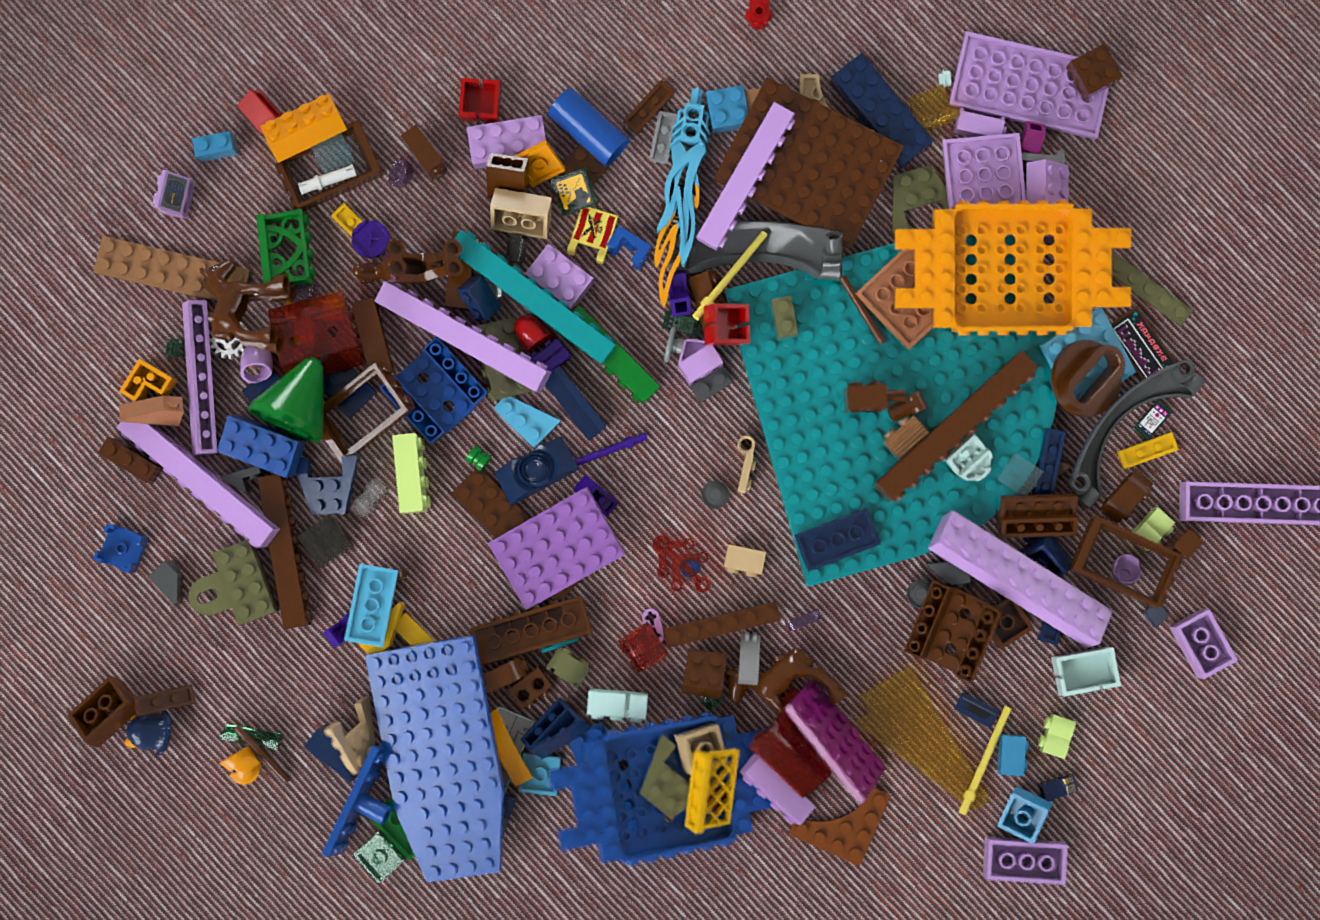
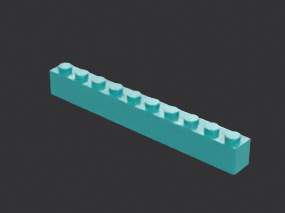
(534, 299)

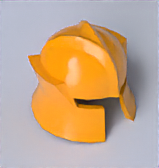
(245, 764)

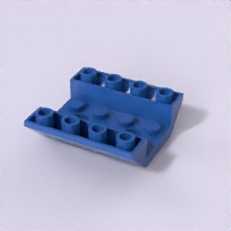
(446, 382)

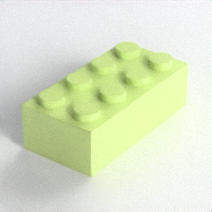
(410, 473)

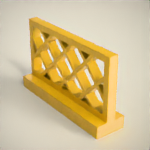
(700, 789)

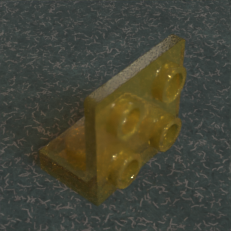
(933, 108)

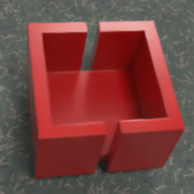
(478, 101)
(723, 323)

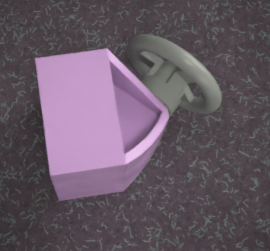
(695, 358)

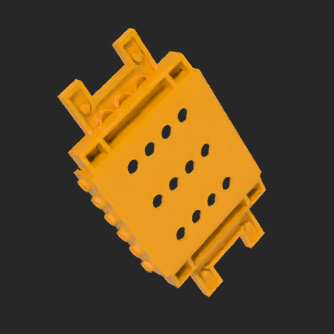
(1079, 267)

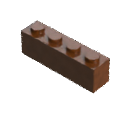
(453, 298)
(371, 333)

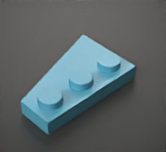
(526, 420)

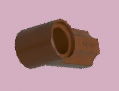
(913, 404)

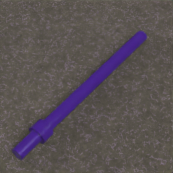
(627, 443)

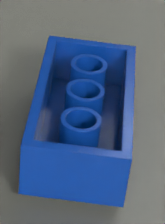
(261, 445)

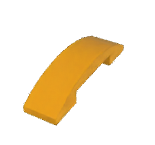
(508, 753)

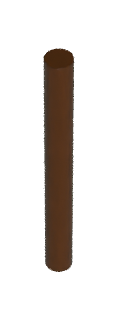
(862, 310)
(262, 753)

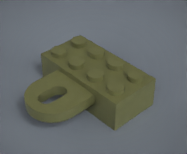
(239, 585)

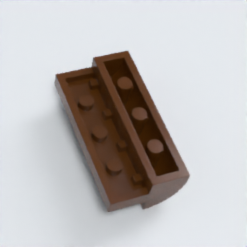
(1037, 515)

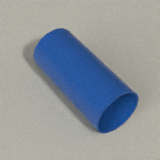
(588, 126)

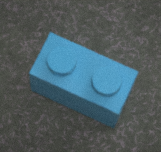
(215, 146)
(1012, 755)

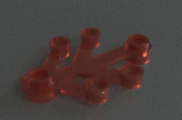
(679, 561)

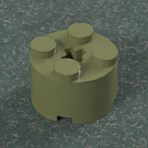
(567, 667)

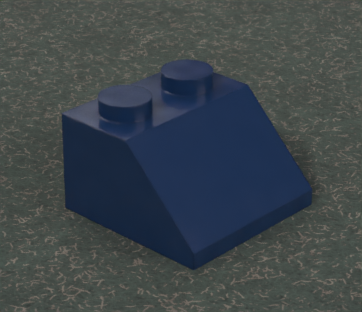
(1048, 554)

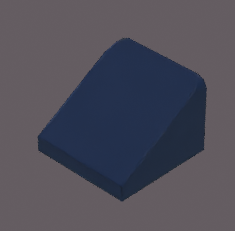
(1155, 615)

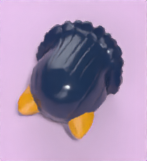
(149, 732)

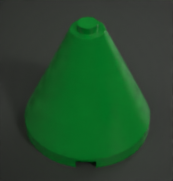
(295, 402)

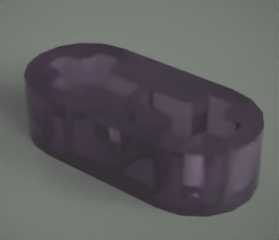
(803, 620)

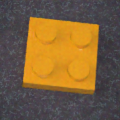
(542, 163)

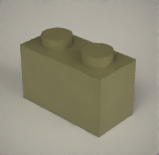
(784, 318)

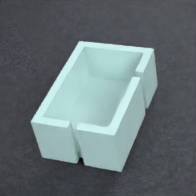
(1084, 669)
(617, 704)

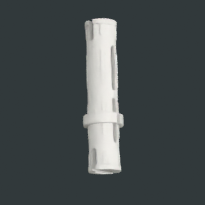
(319, 182)

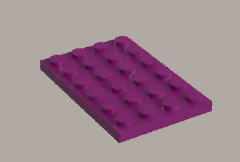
(836, 740)

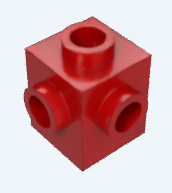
(758, 14)

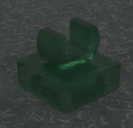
(172, 349)

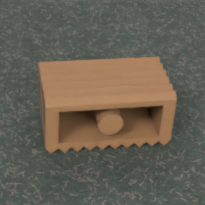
(905, 437)

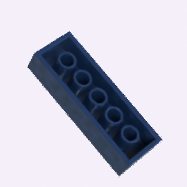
(881, 108)

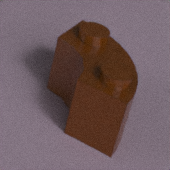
(1126, 496)

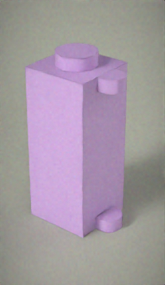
(978, 125)

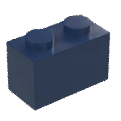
(478, 298)

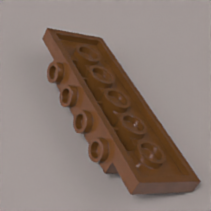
(531, 629)

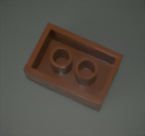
(103, 711)

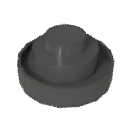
(715, 494)
(917, 592)

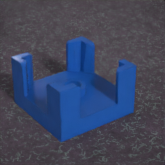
(633, 243)
(122, 548)

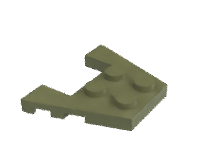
(913, 191)
(663, 785)

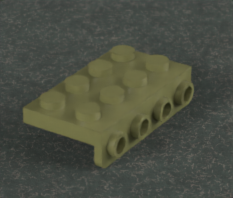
(498, 384)

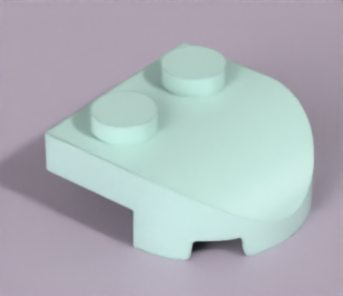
(970, 459)

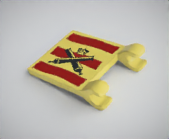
(593, 230)

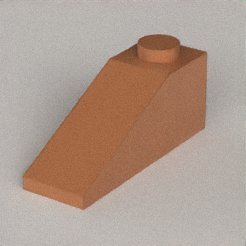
(155, 411)

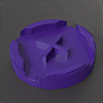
(370, 239)

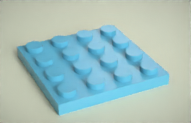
(1099, 332)

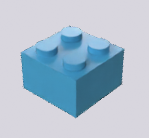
(726, 108)
(1025, 814)

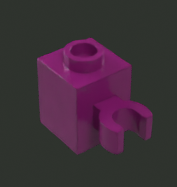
(1032, 137)

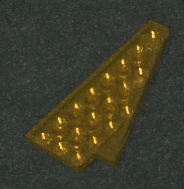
(912, 728)

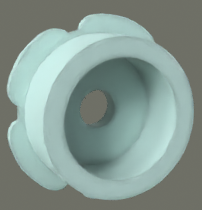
(944, 78)

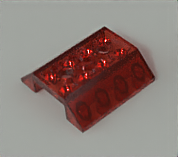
(310, 323)
(791, 754)

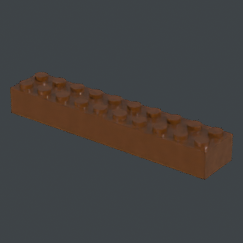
(958, 424)

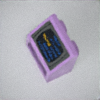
(173, 194)

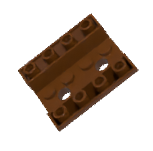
(943, 624)

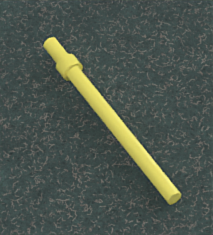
(729, 276)
(969, 795)

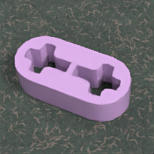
(657, 622)

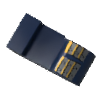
(1057, 787)

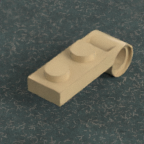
(748, 465)

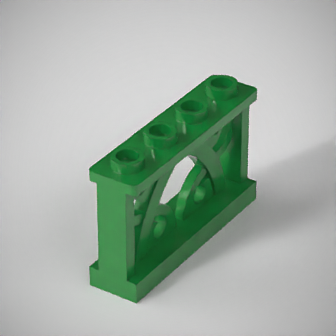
(267, 231)

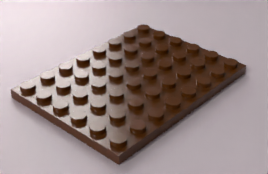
(824, 169)

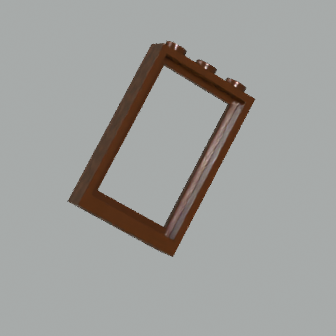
(368, 155)
(332, 436)
(1088, 542)

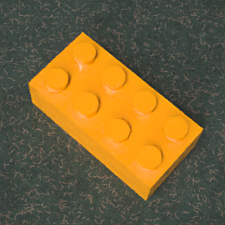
(303, 127)

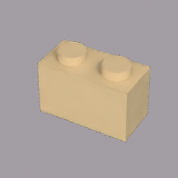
(745, 560)

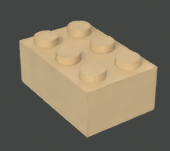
(520, 213)

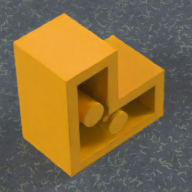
(144, 378)

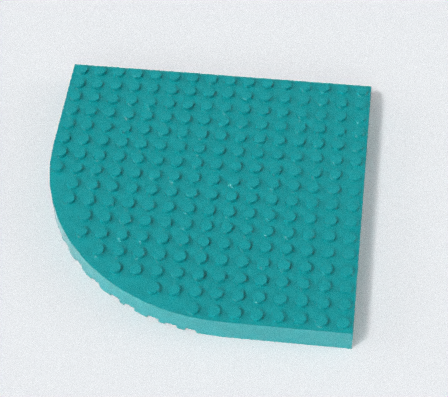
(833, 457)

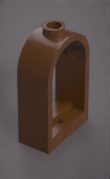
(505, 674)

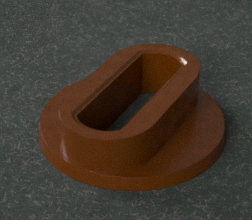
(1074, 364)

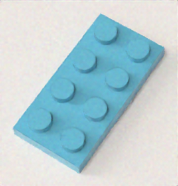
(371, 605)

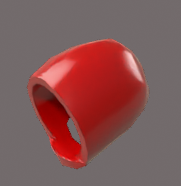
(531, 331)

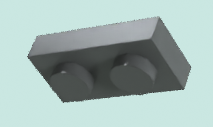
(711, 384)

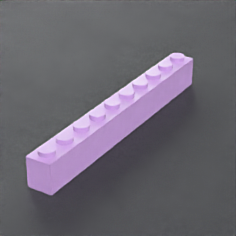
(462, 336)
(201, 482)

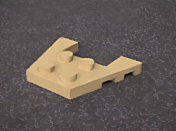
(358, 741)

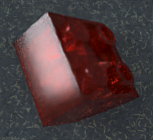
(642, 647)

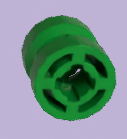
(479, 459)

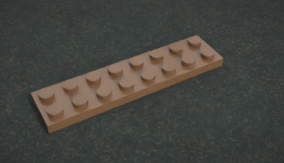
(157, 267)

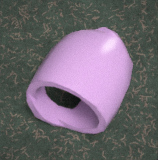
(255, 357)

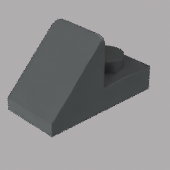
(239, 478)

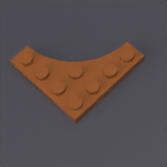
(846, 835)

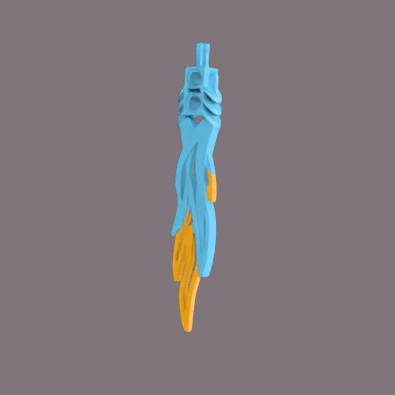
(680, 160)

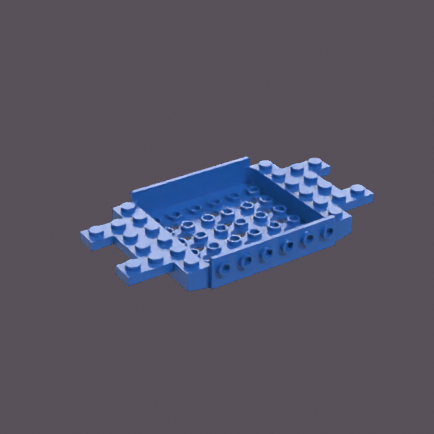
(600, 799)

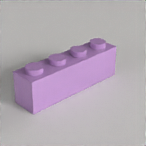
(780, 794)

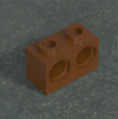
(527, 684)

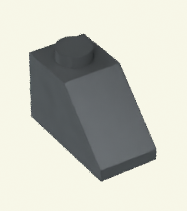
(950, 573)
(169, 581)

